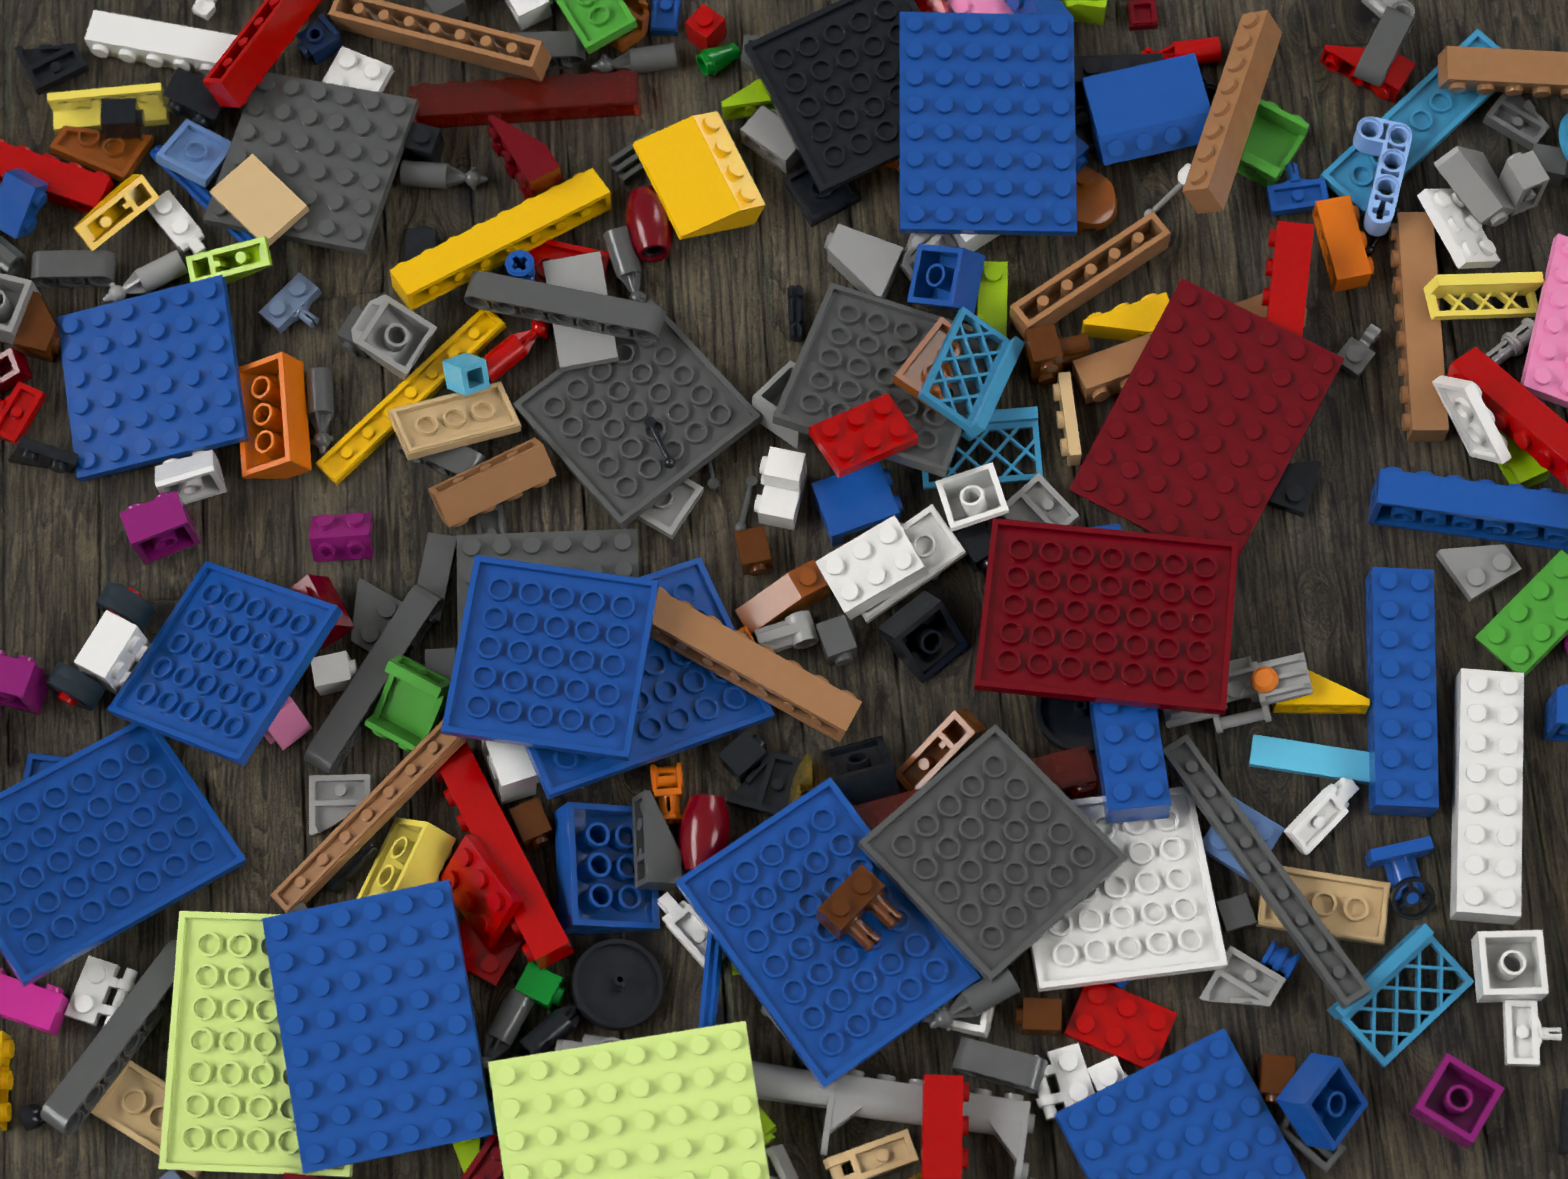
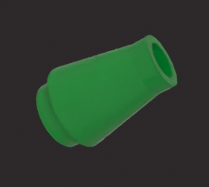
(717, 58)

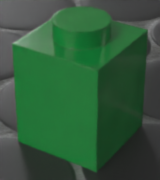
(542, 986)

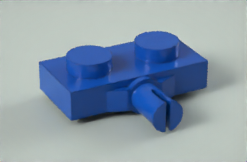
(1295, 194)

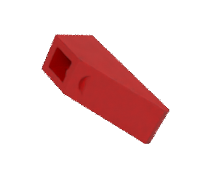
(1345, 60)

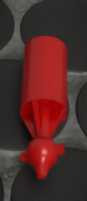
(1206, 49)
(513, 350)

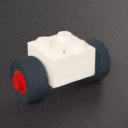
(109, 651)

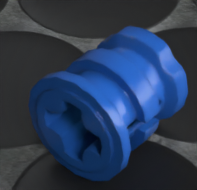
(524, 265)
(1281, 959)

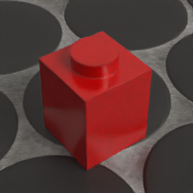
(705, 28)

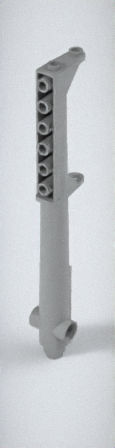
(880, 1100)

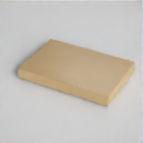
(259, 200)

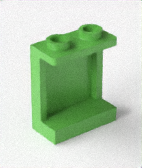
(1271, 143)
(409, 703)

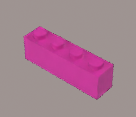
(32, 1005)

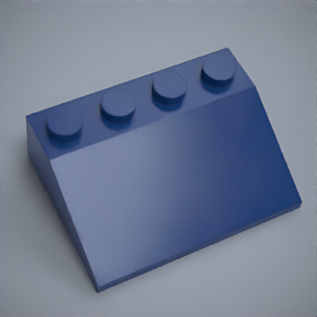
(1146, 109)
(598, 872)

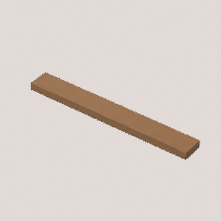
(367, 819)

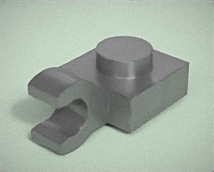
(1358, 353)

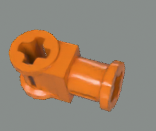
(667, 787)

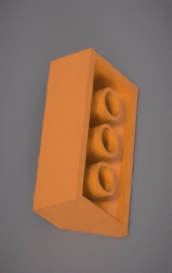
(275, 418)

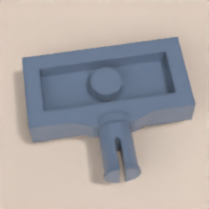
(292, 304)

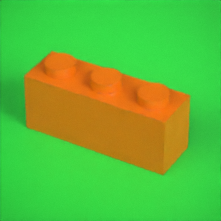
(1342, 243)

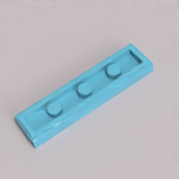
(1309, 759)

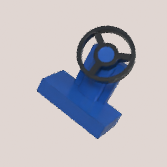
(1404, 874)

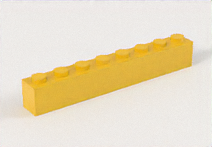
(491, 242)

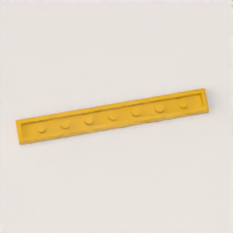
(417, 387)

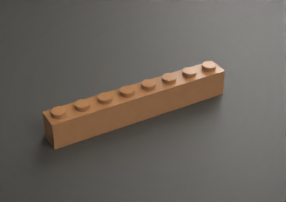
(443, 36)
(1232, 112)
(1418, 335)
(1108, 370)
(752, 666)

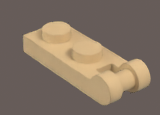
(874, 1157)

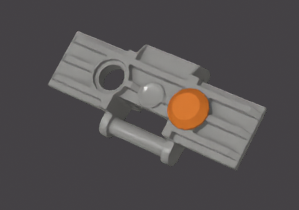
(1262, 682)

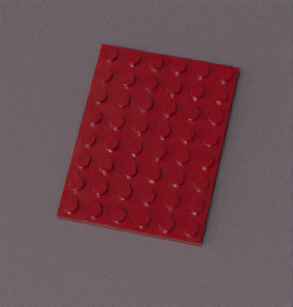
(1206, 420)
(1107, 616)

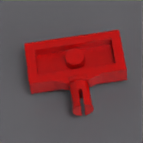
(19, 411)

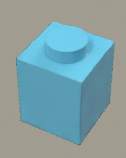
(466, 374)

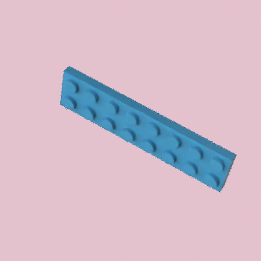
(1431, 117)

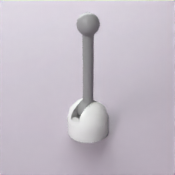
(1182, 175)

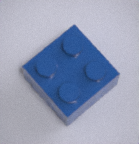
(946, 278)
(1322, 1101)

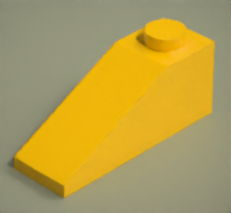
(116, 210)
(1327, 699)

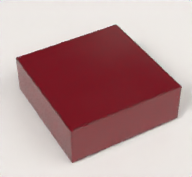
(1142, 14)

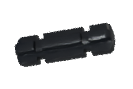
(796, 313)
(353, 867)

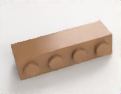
(492, 483)

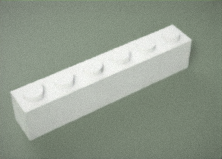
(155, 42)

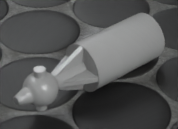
(149, 277)

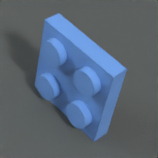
(194, 153)
(1265, 827)

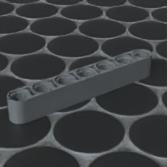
(565, 306)
(362, 694)
(113, 1046)

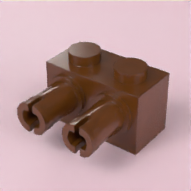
(1048, 354)
(850, 902)

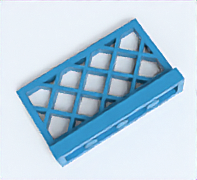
(988, 389)
(1001, 421)
(1388, 969)

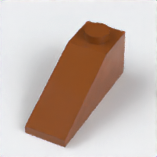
(784, 597)
(940, 749)

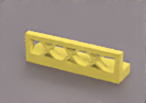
(86, 113)
(1483, 285)

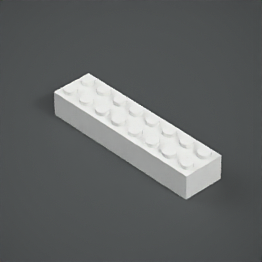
(1487, 797)

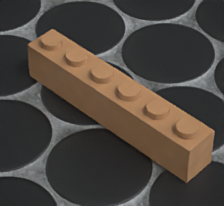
(1503, 71)
(1091, 274)

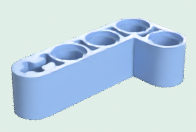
(1384, 178)

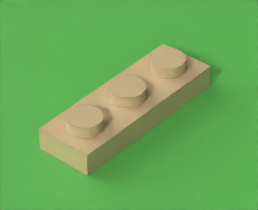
(1067, 419)

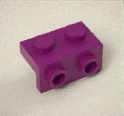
(341, 537)

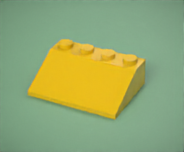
(700, 176)

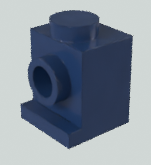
(319, 40)

